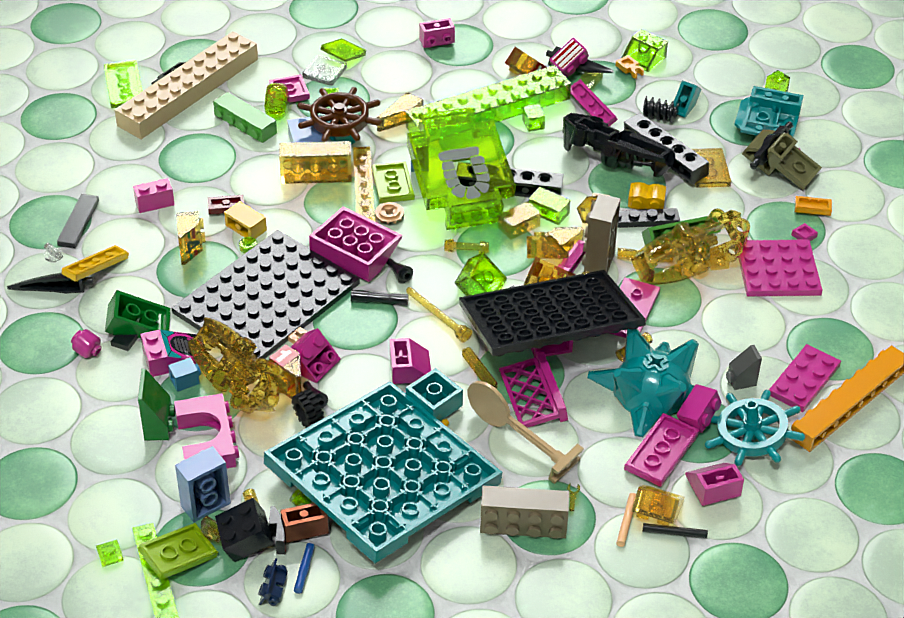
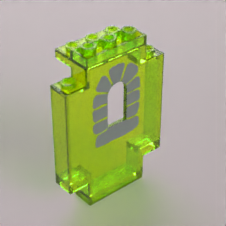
(457, 137)

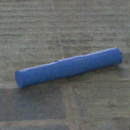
(304, 568)

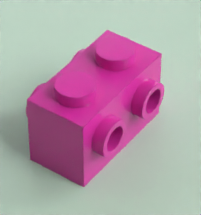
(436, 33)

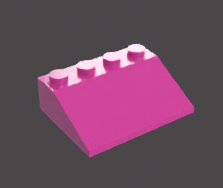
(354, 243)

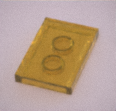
(718, 168)

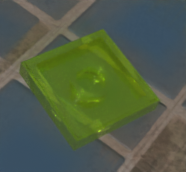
(343, 50)

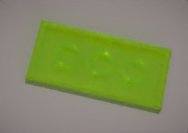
(122, 81)

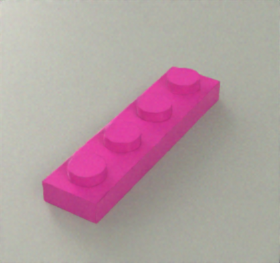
(592, 103)

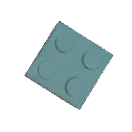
(436, 394)

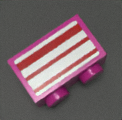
(570, 57)

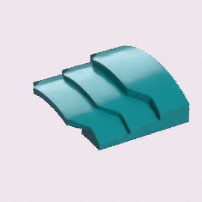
(768, 110)

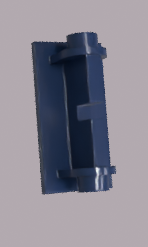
(269, 590)

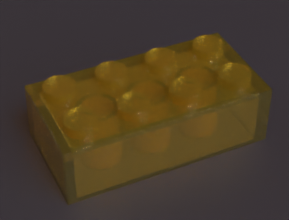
(315, 162)

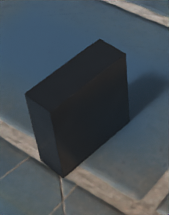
(124, 342)

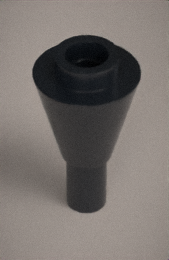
(402, 272)
(323, 398)

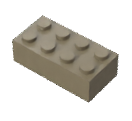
(601, 233)
(524, 512)

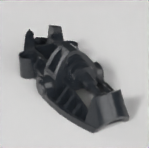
(616, 148)

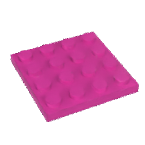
(779, 268)

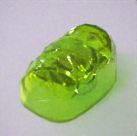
(276, 100)

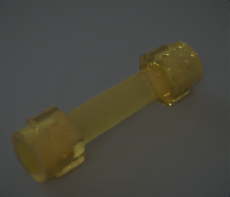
(450, 245)

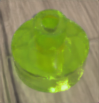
(299, 497)

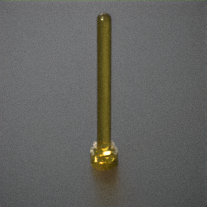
(461, 332)

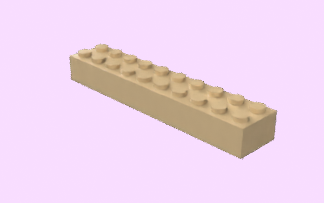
(186, 85)

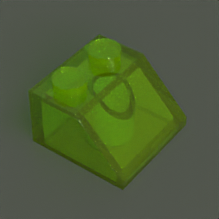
(646, 49)
(480, 276)

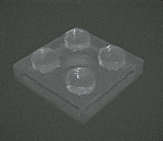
(324, 70)

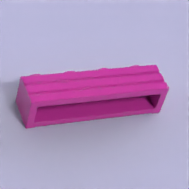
(575, 257)

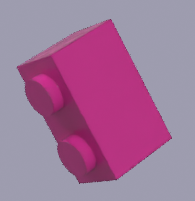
(153, 195)
(699, 407)

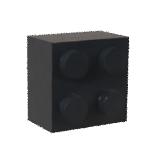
(243, 529)

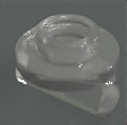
(52, 253)

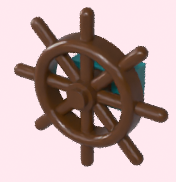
(335, 122)

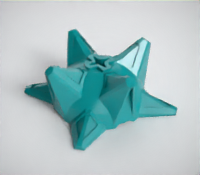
(650, 379)

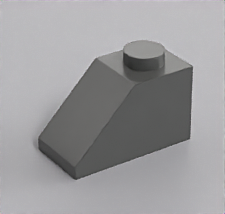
(744, 369)

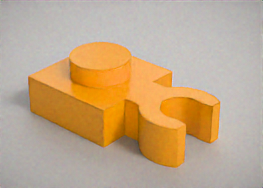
(628, 64)

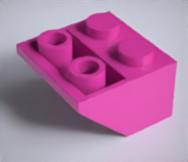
(315, 355)
(408, 360)
(716, 482)

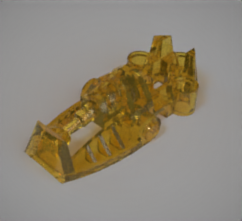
(692, 248)
(237, 368)

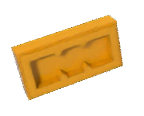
(813, 205)

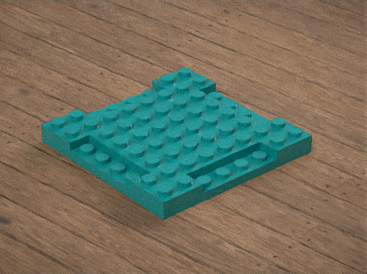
(382, 469)

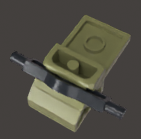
(778, 150)

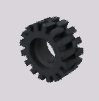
(307, 408)

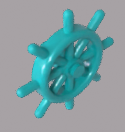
(753, 427)

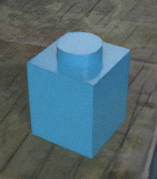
(184, 374)

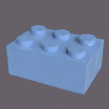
(203, 484)

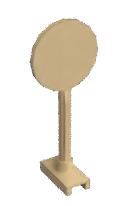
(494, 410)

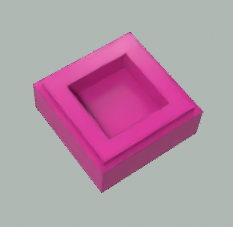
(804, 232)

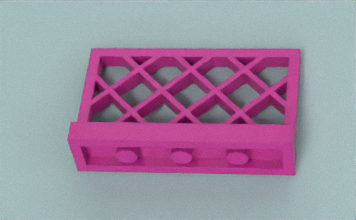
(550, 389)

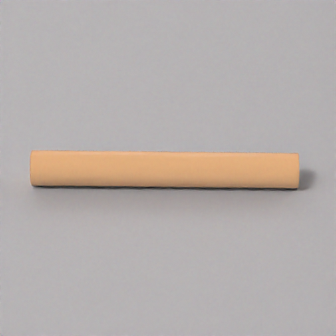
(626, 521)

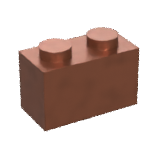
(304, 522)

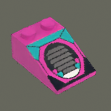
(165, 348)

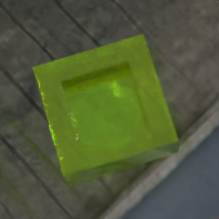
(109, 553)

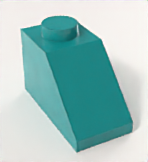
(687, 96)

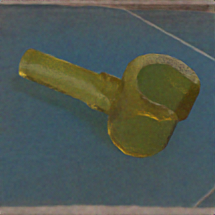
(572, 496)

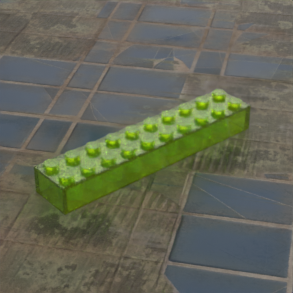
(502, 99)

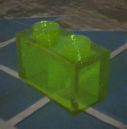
(550, 205)

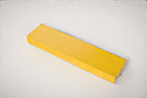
(95, 263)

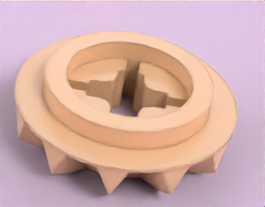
(388, 208)

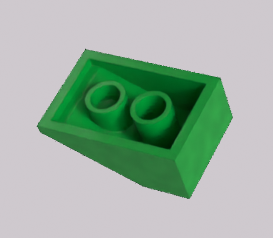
(135, 315)
(154, 408)

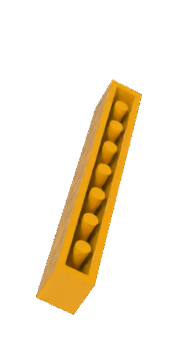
(849, 398)

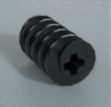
(660, 110)

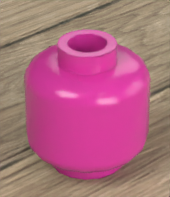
(86, 343)

